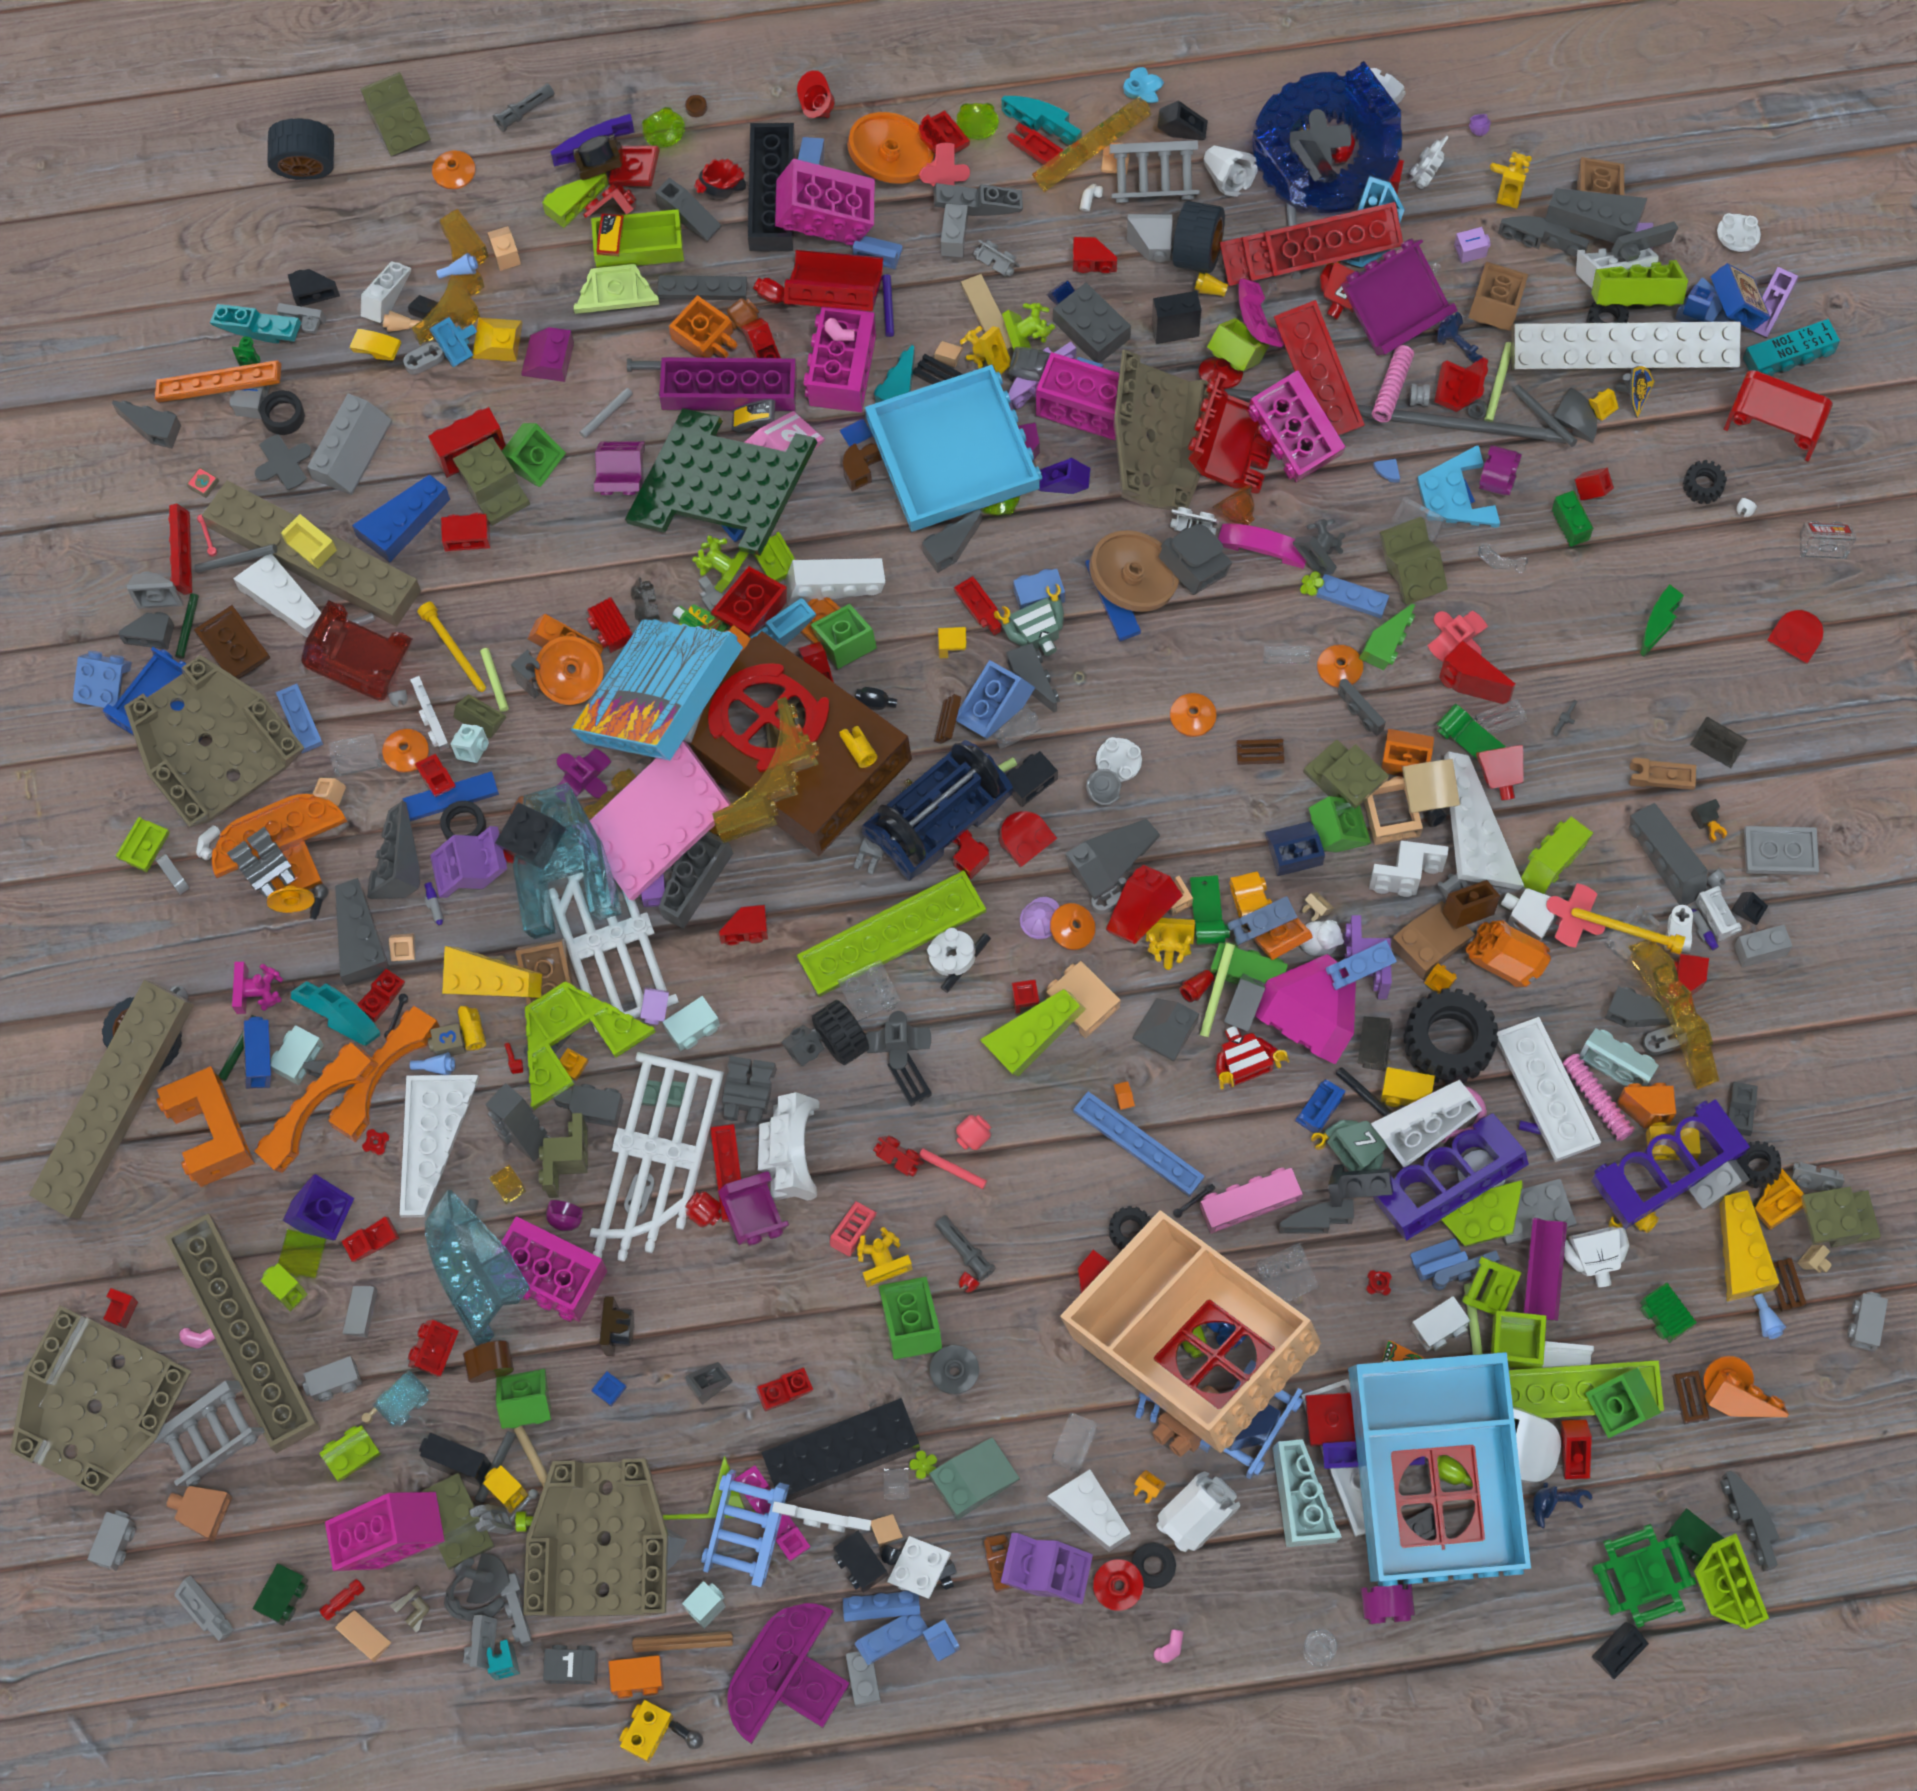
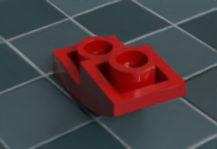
(381, 995)
(785, 1389)

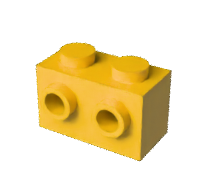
(645, 1731)

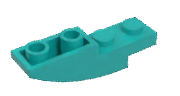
(1040, 114)
(258, 326)
(341, 1012)

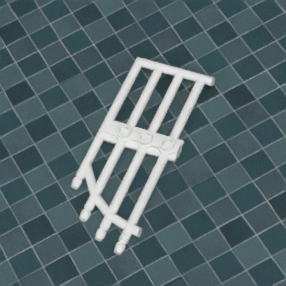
(605, 939)
(659, 1150)

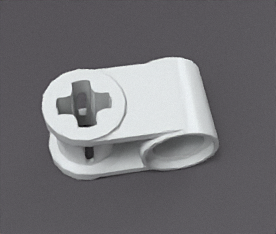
(1682, 928)

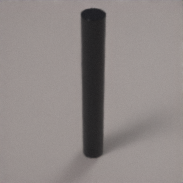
(952, 979)
(1363, 1092)

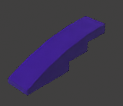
(618, 126)
(1344, 1455)

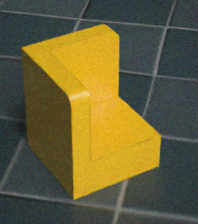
(951, 639)

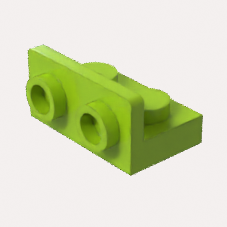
(349, 1452)

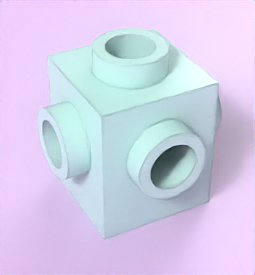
(469, 743)

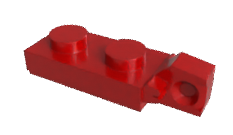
(978, 604)

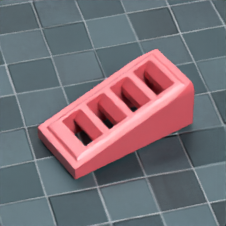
(845, 1242)

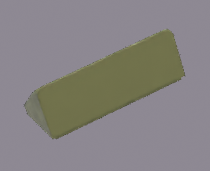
(474, 712)

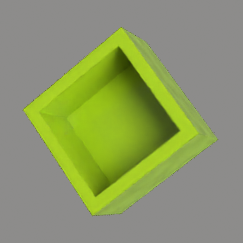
(1237, 345)
(1521, 1337)

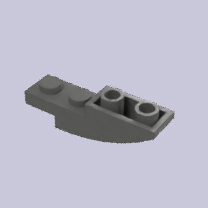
(983, 201)
(1535, 231)
(1749, 1509)

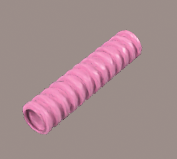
(1393, 383)
(1598, 1097)

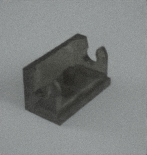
(1718, 742)
(1375, 1043)

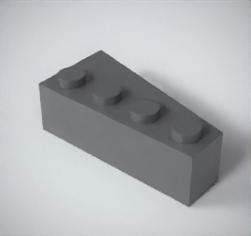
(1669, 854)
(693, 878)
(358, 939)

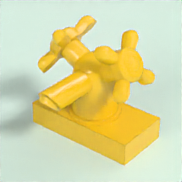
(1512, 179)
(989, 348)
(1171, 936)
(885, 1266)

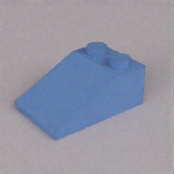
(993, 700)

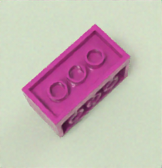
(824, 202)
(840, 368)
(1078, 395)
(1300, 412)
(561, 1263)
(384, 1531)

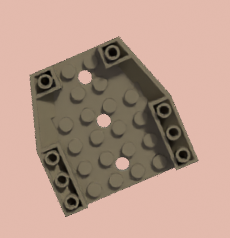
(1170, 422)
(243, 733)
(69, 1373)
(566, 1551)

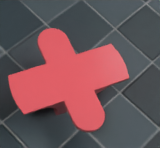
(943, 169)
(1455, 631)
(1570, 927)

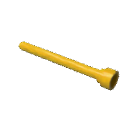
(429, 613)
(1674, 943)

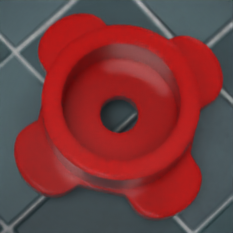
(378, 1148)
(1384, 1278)

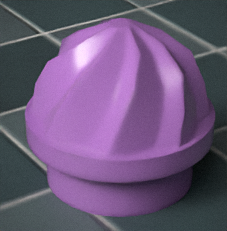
(1479, 124)

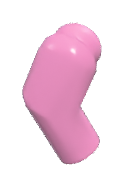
(837, 333)
(195, 1339)
(1170, 1650)

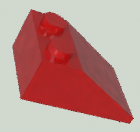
(751, 601)
(1475, 676)
(1142, 903)

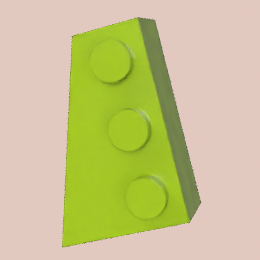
(1555, 854)

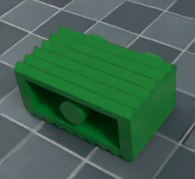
(1572, 518)
(1667, 1313)

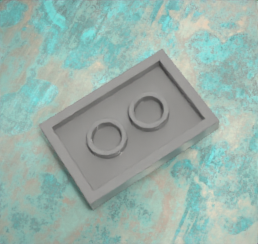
(1781, 850)
(1541, 1201)

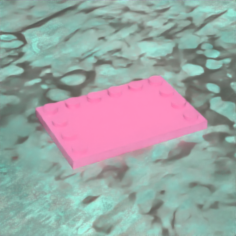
(657, 819)

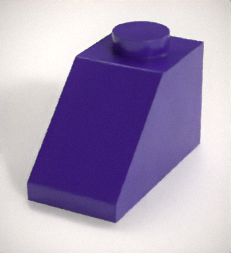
(1065, 477)

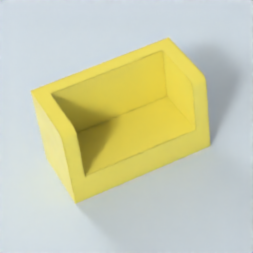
(308, 541)

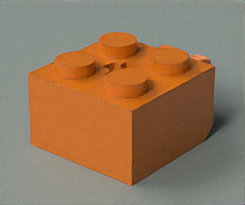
(703, 330)

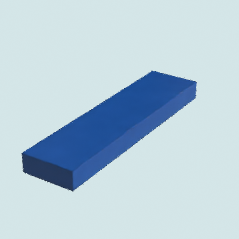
(1120, 618)
(469, 789)

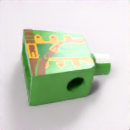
(699, 617)

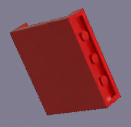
(834, 280)

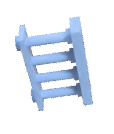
(1256, 1465)
(769, 1521)

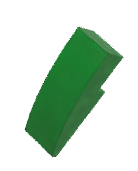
(1661, 618)

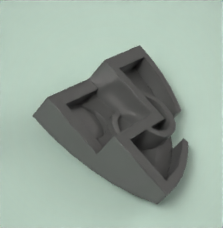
(1577, 415)

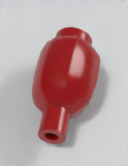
(769, 290)

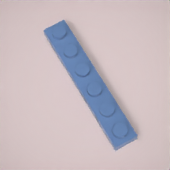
(1138, 1144)

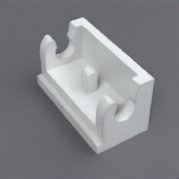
(1717, 914)

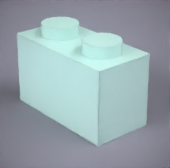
(691, 1024)
(297, 1048)
(704, 1603)

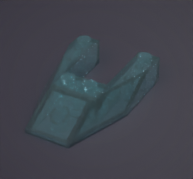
(576, 853)

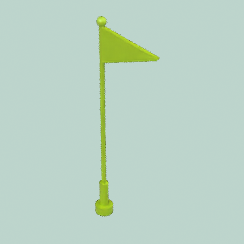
(522, 1521)

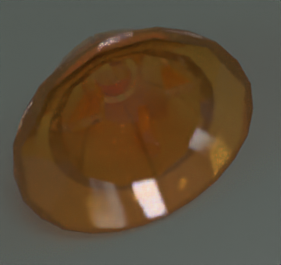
(1238, 506)

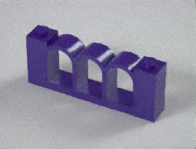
(1487, 1134)
(1621, 1196)

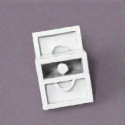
(1406, 874)

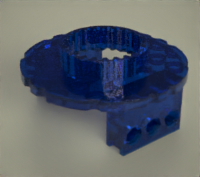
(1355, 100)

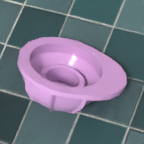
(1037, 916)

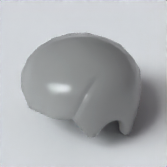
(1103, 786)

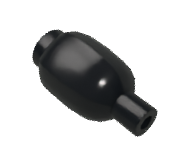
(875, 698)

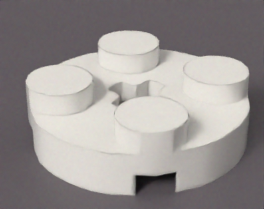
(952, 964)

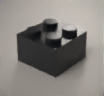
(530, 836)

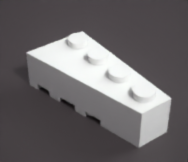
(834, 579)
(278, 592)
(1426, 1121)

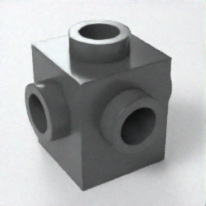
(803, 1044)

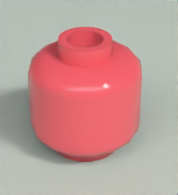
(973, 1132)

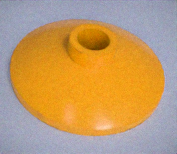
(290, 899)

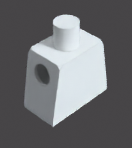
(1529, 913)

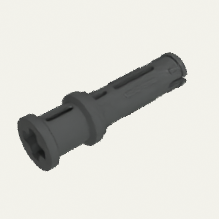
(515, 111)
(972, 1256)

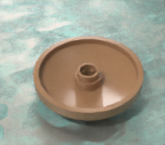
(1130, 572)

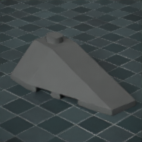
(1106, 858)
(398, 862)

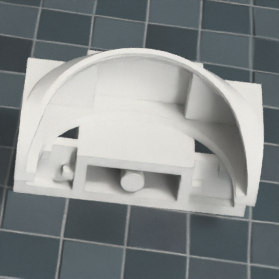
(783, 1147)

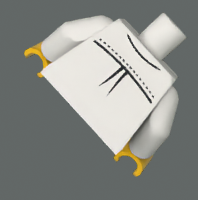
(1598, 1252)

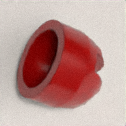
(970, 1281)

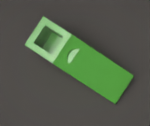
(1383, 641)

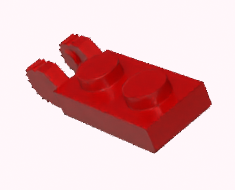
(1034, 144)

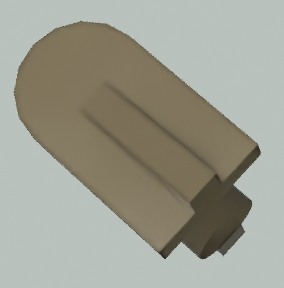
(415, 1618)

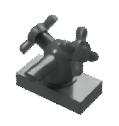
(1316, 548)

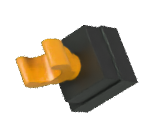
(1707, 816)

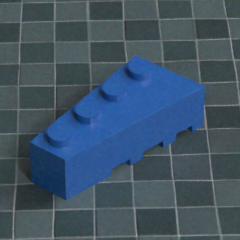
(402, 518)

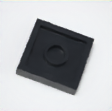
(1314, 161)

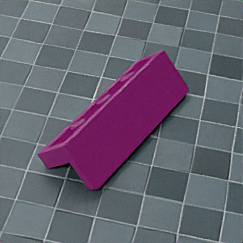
(1545, 1268)

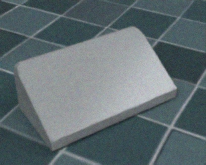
(360, 1311)

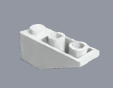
(384, 291)

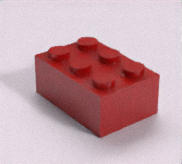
(462, 436)

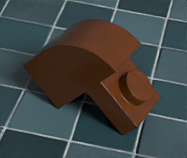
(856, 464)

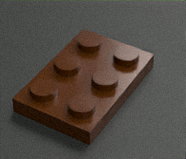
(232, 643)

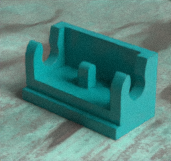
(503, 1664)

